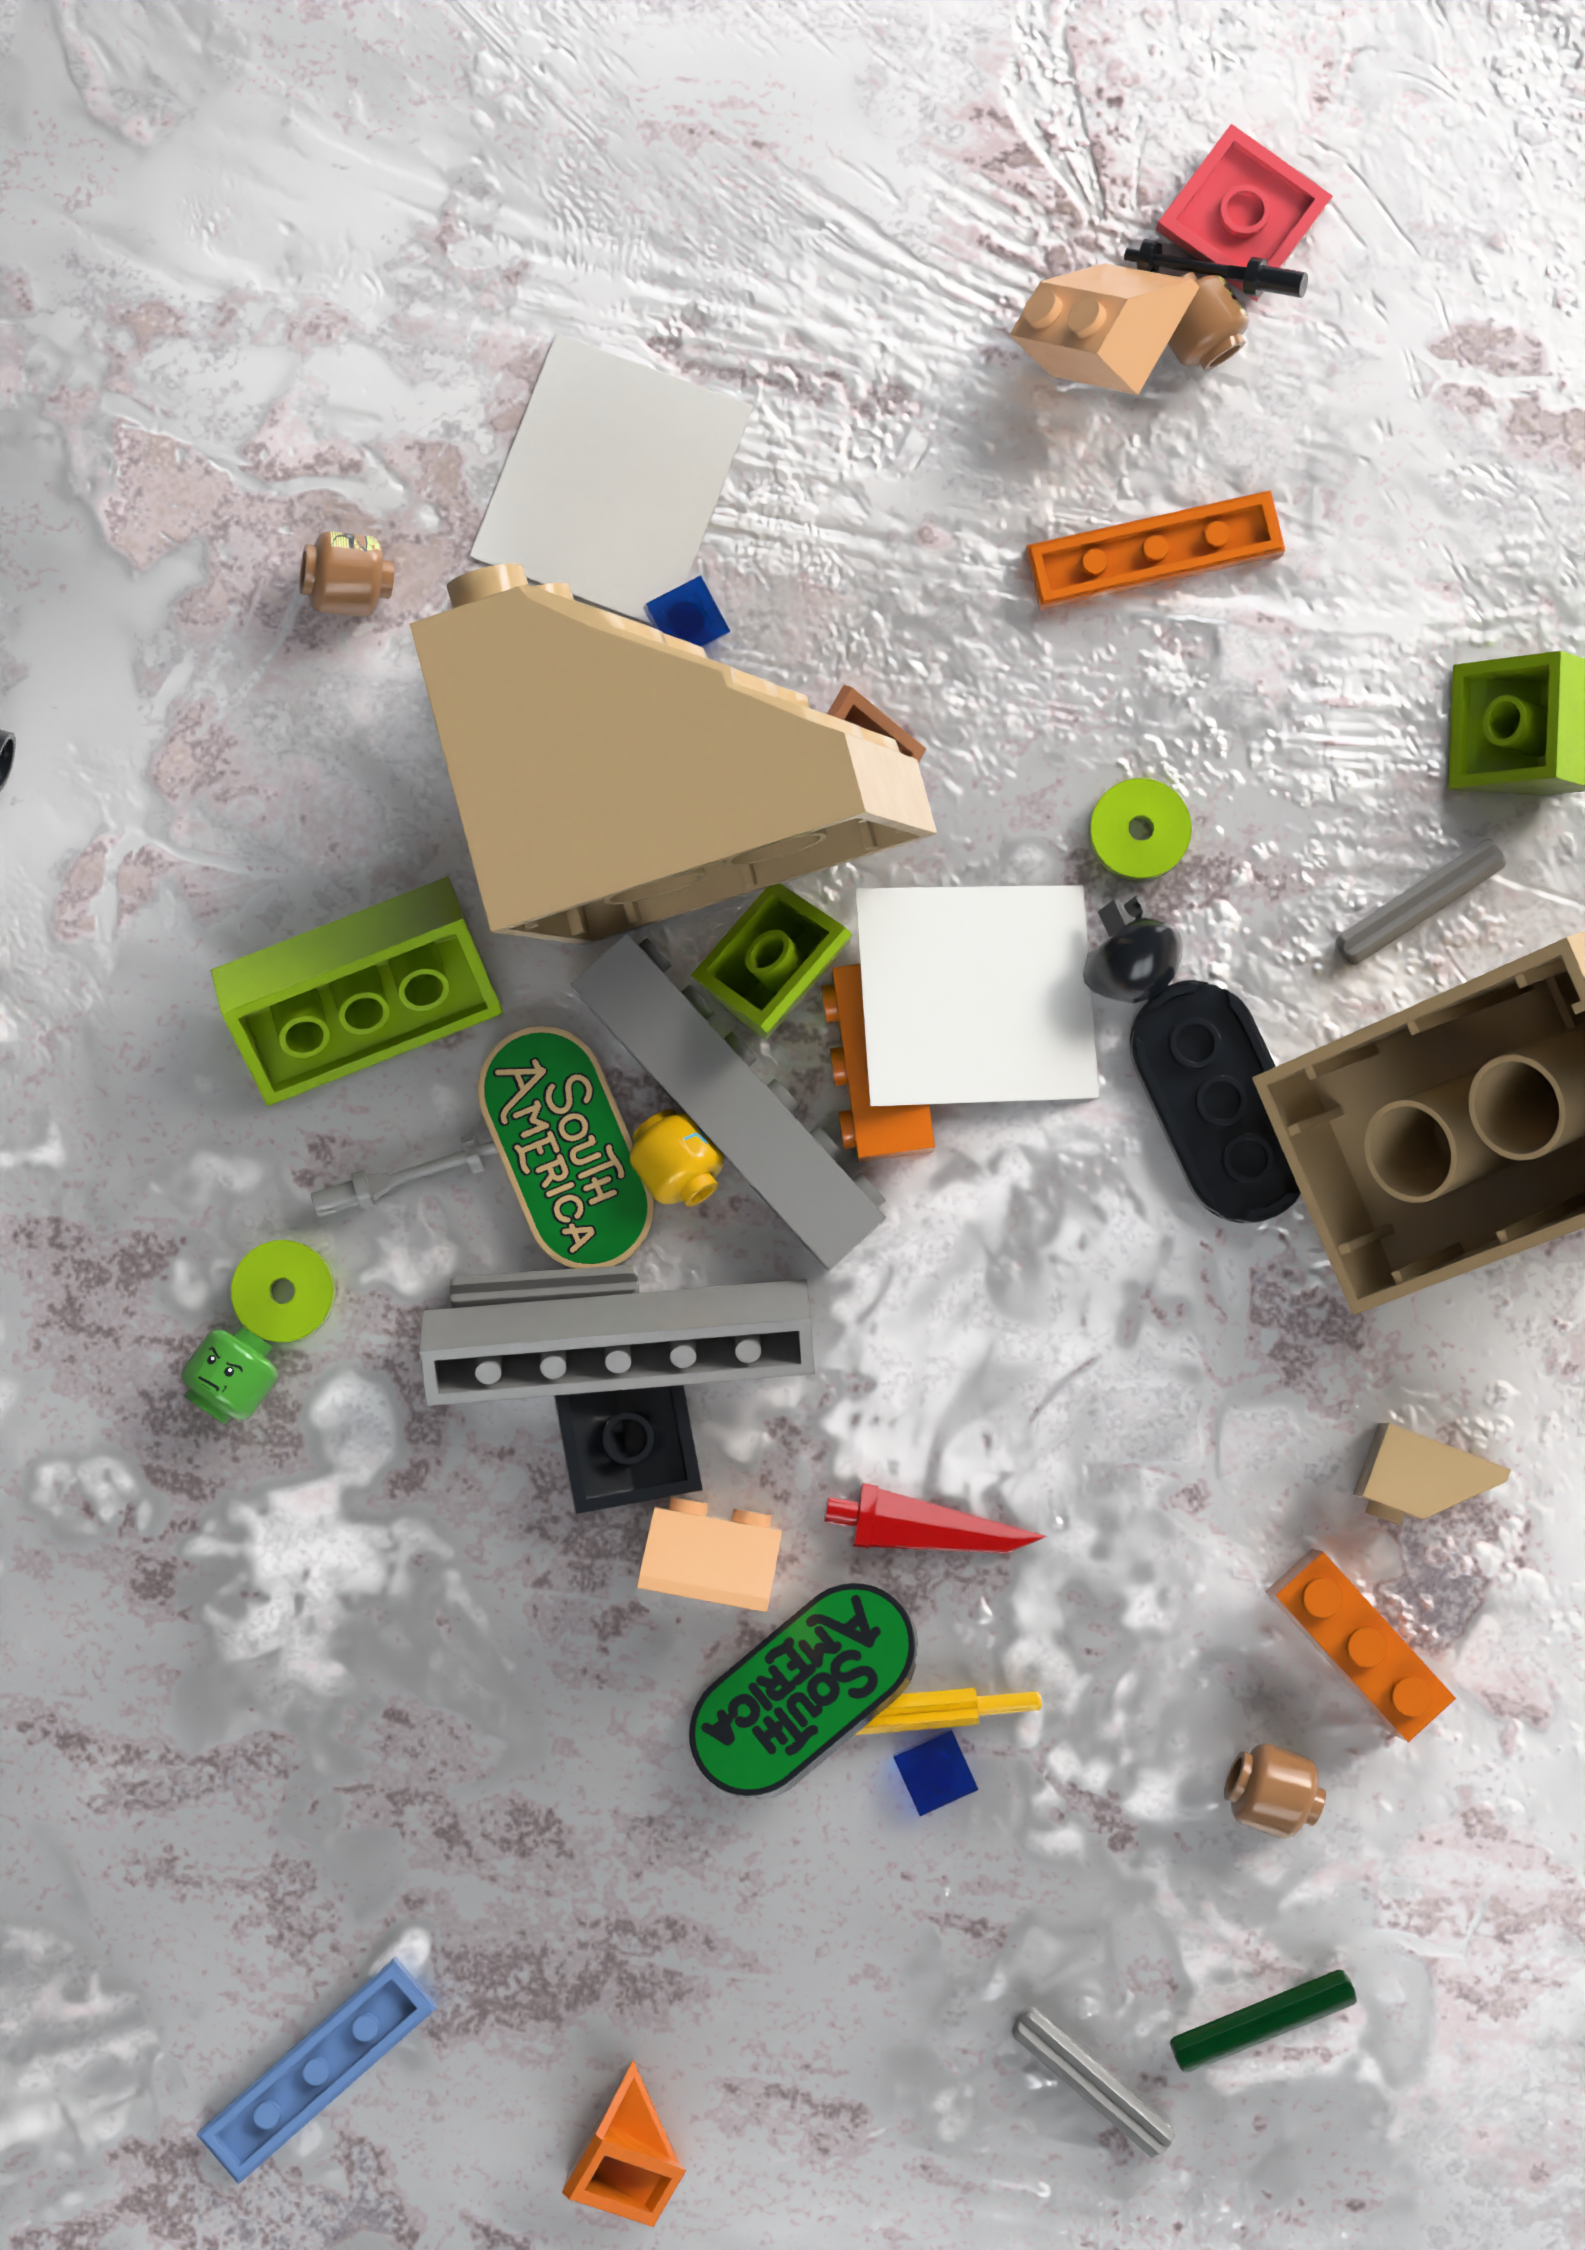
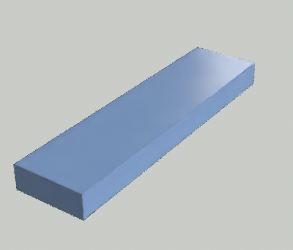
(317, 2070)

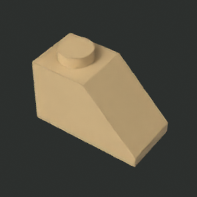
(1420, 1475)

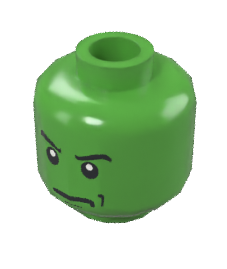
(229, 1374)

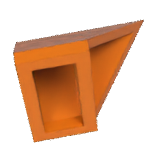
(626, 2158)

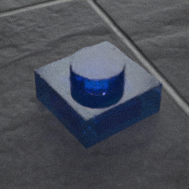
(688, 614)
(935, 1772)

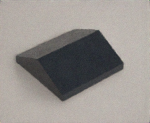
(627, 1446)

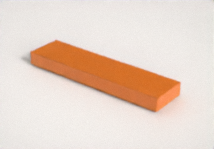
(1155, 550)

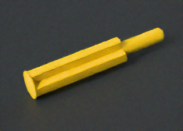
(947, 1710)

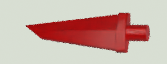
(909, 1523)

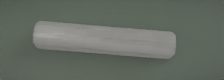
(1421, 901)
(542, 1285)
(1093, 2083)

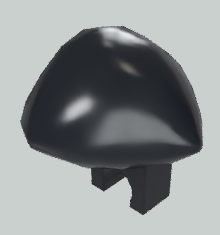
(1138, 955)

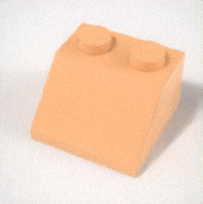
(1103, 324)
(710, 1555)

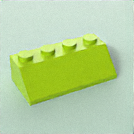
(355, 991)

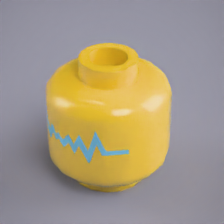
(675, 1159)

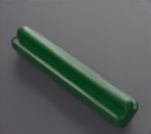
(1263, 2021)

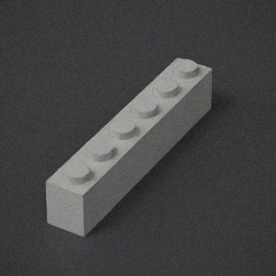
(728, 1101)
(616, 1342)

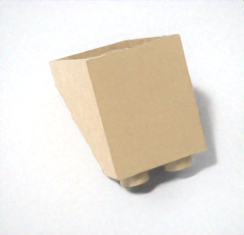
(632, 773)
(1443, 1128)

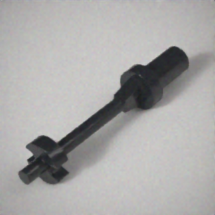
(1255, 277)

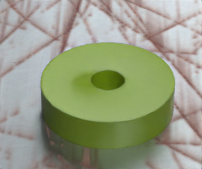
(1145, 801)
(254, 1285)

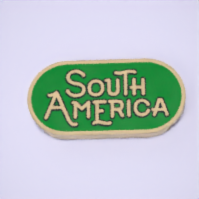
(564, 1147)

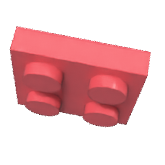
(1243, 206)

